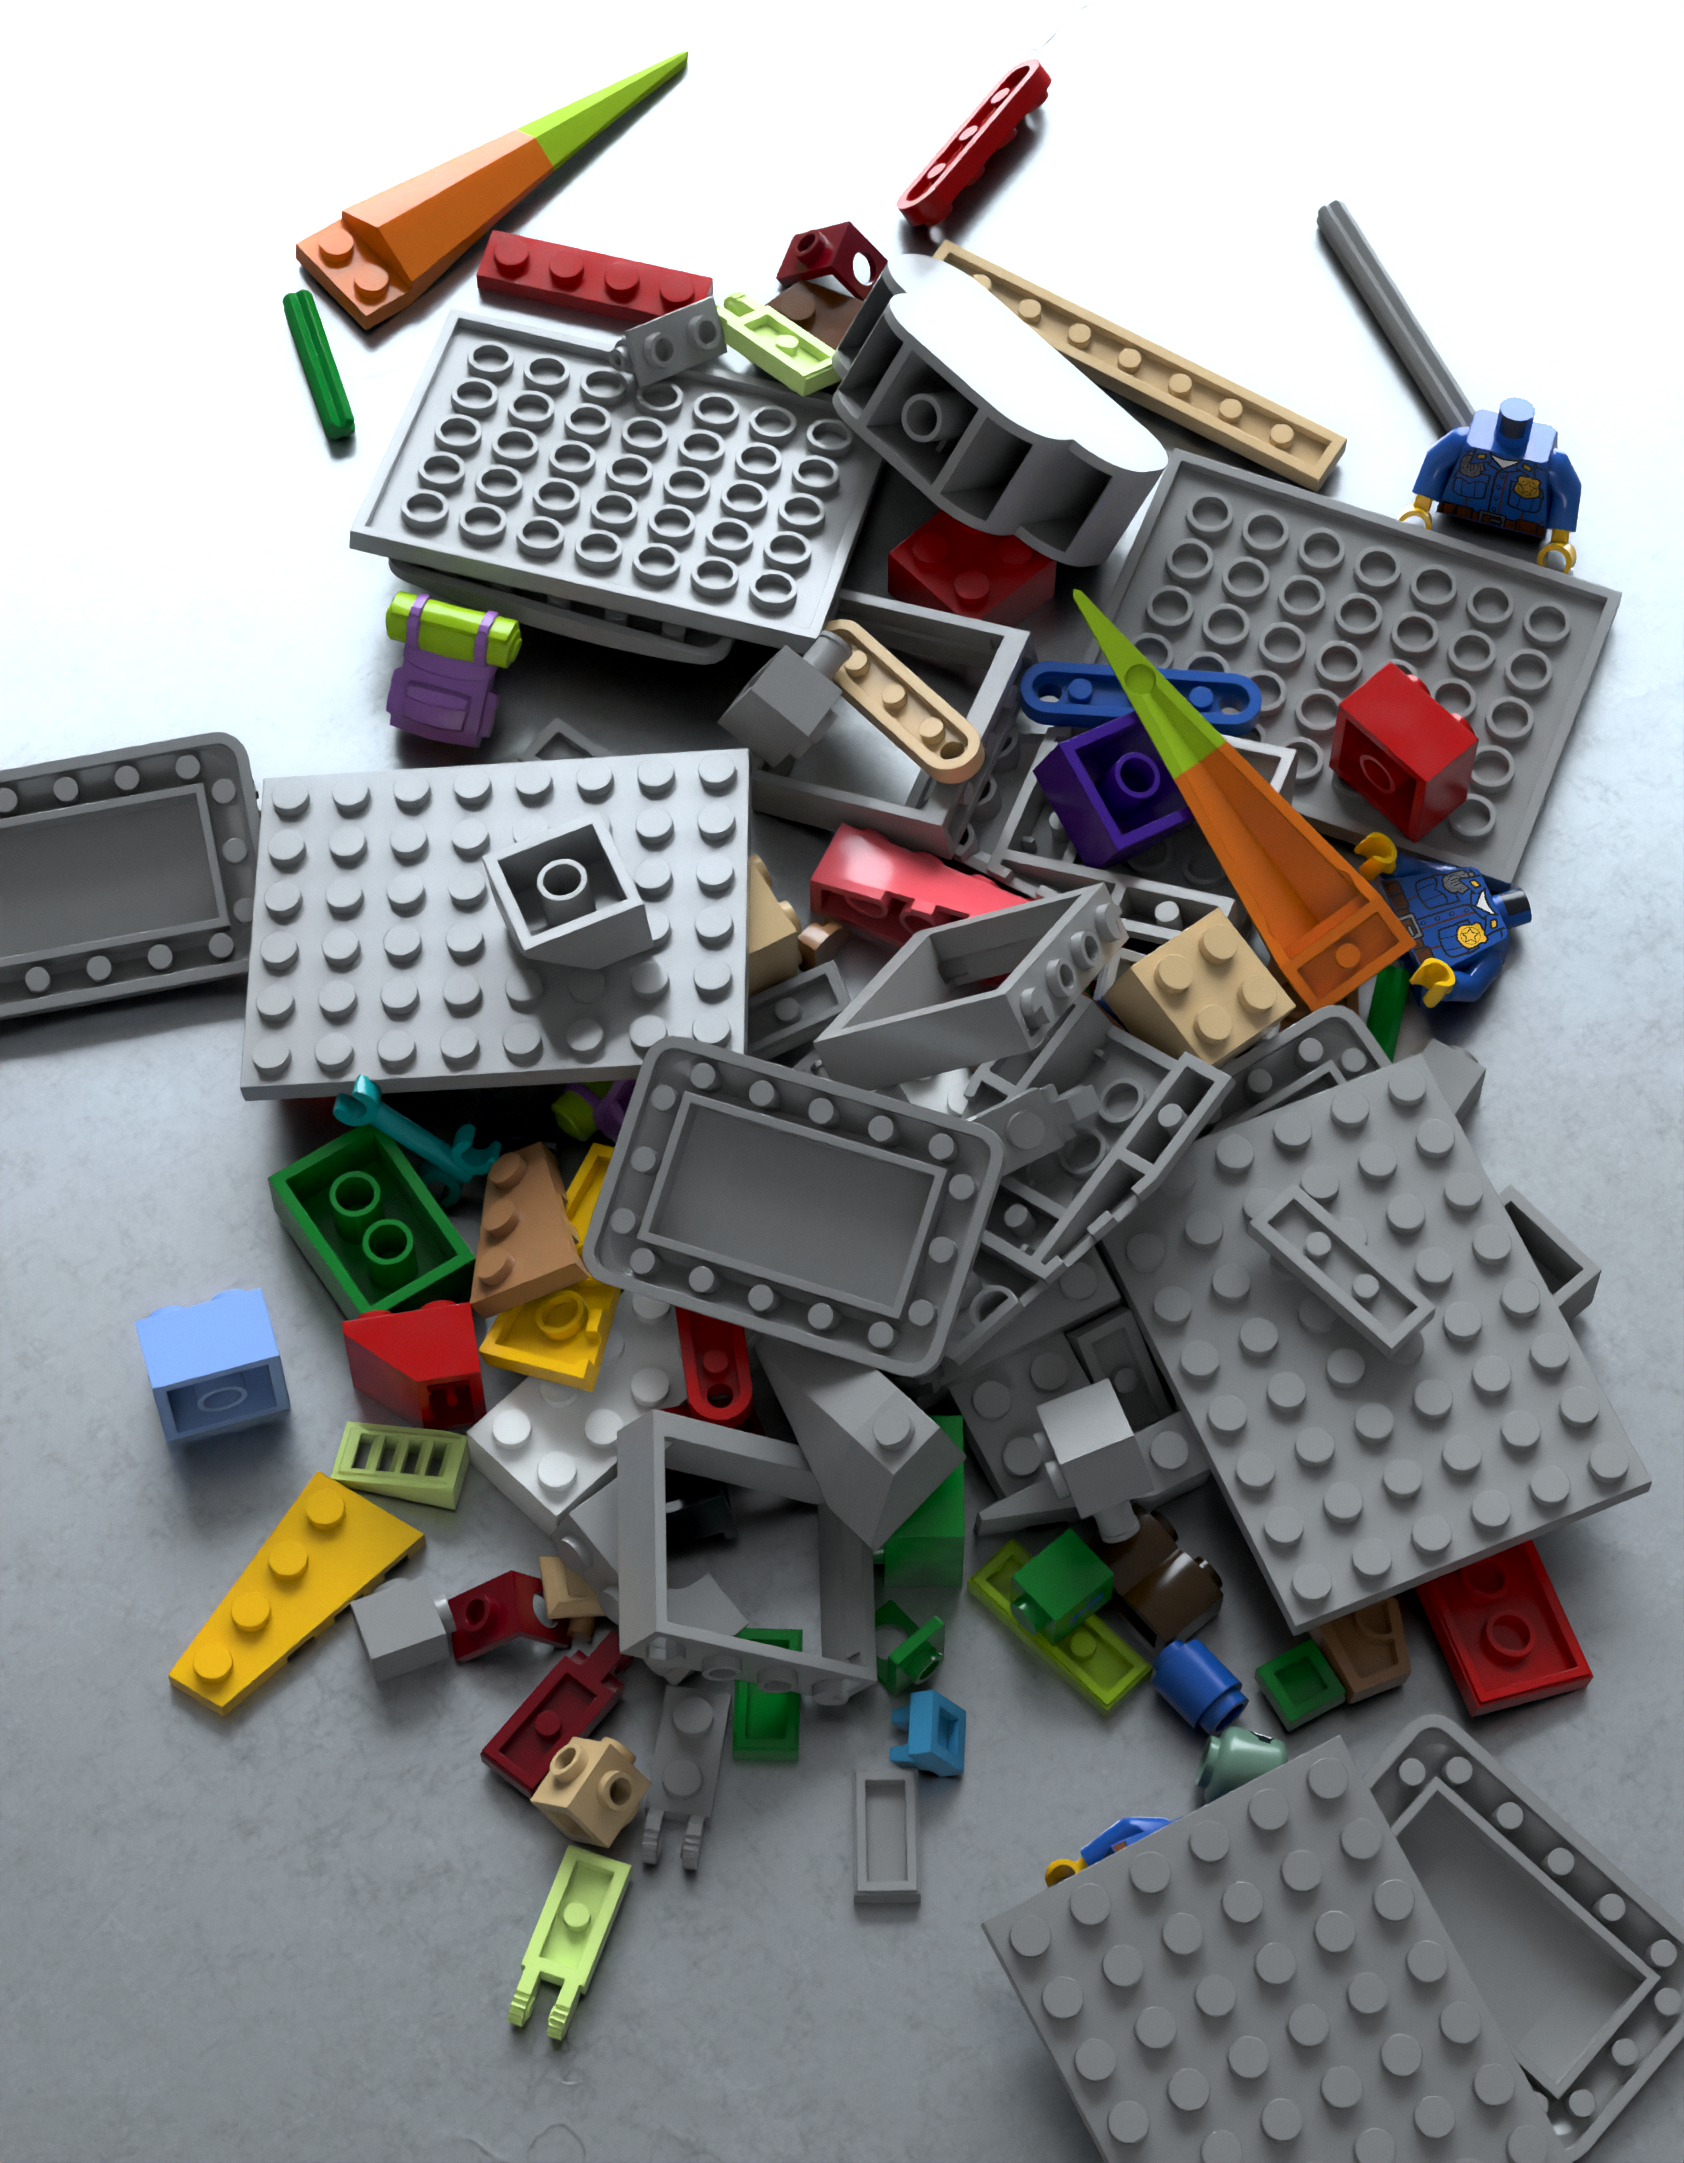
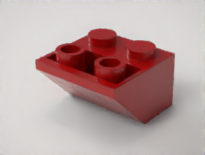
(419, 1364)

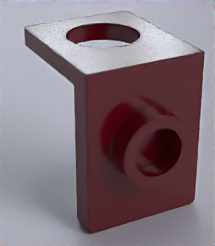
(831, 252)
(501, 1613)

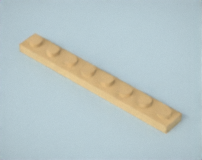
(1163, 378)

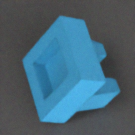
(934, 1735)

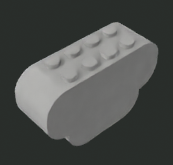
(990, 415)

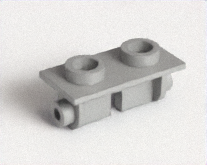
(671, 343)

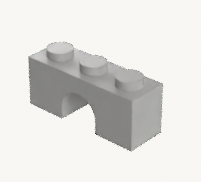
(590, 1548)

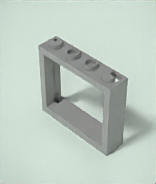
(935, 634)
(903, 1031)
(762, 1464)

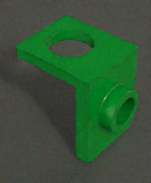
(917, 1656)

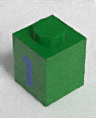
(1060, 1588)

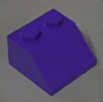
(1112, 792)

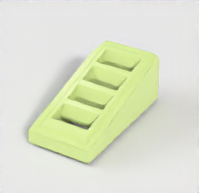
(416, 1487)

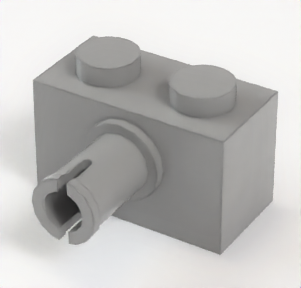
(789, 701)
(1094, 1458)

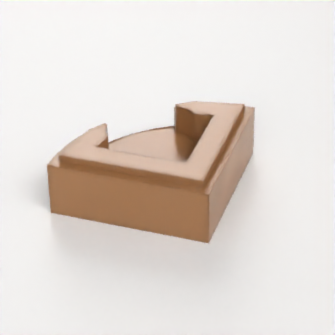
(821, 943)

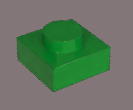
(1300, 1685)

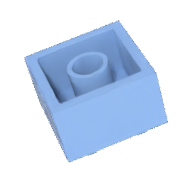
(213, 1363)

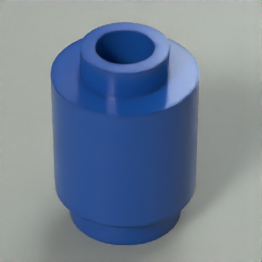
(1198, 1686)

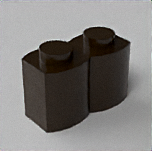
(1157, 1584)

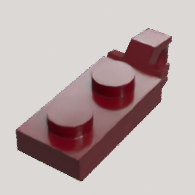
(561, 1707)

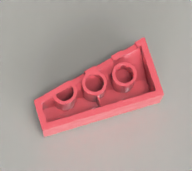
(898, 891)

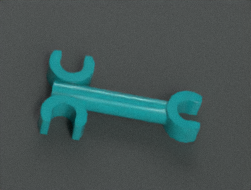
(442, 1162)

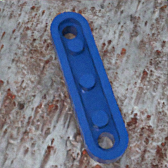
(1093, 696)

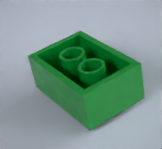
(371, 1226)

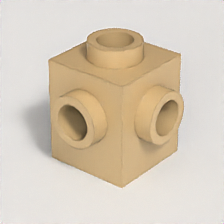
(591, 1790)

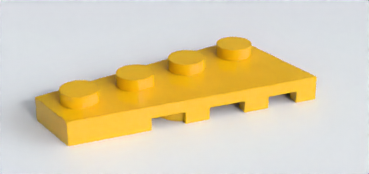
(567, 1330)
(302, 1577)

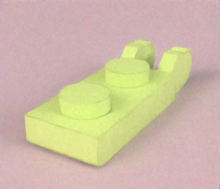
(776, 344)
(570, 1935)

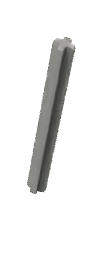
(1395, 315)

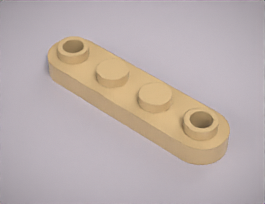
(906, 708)

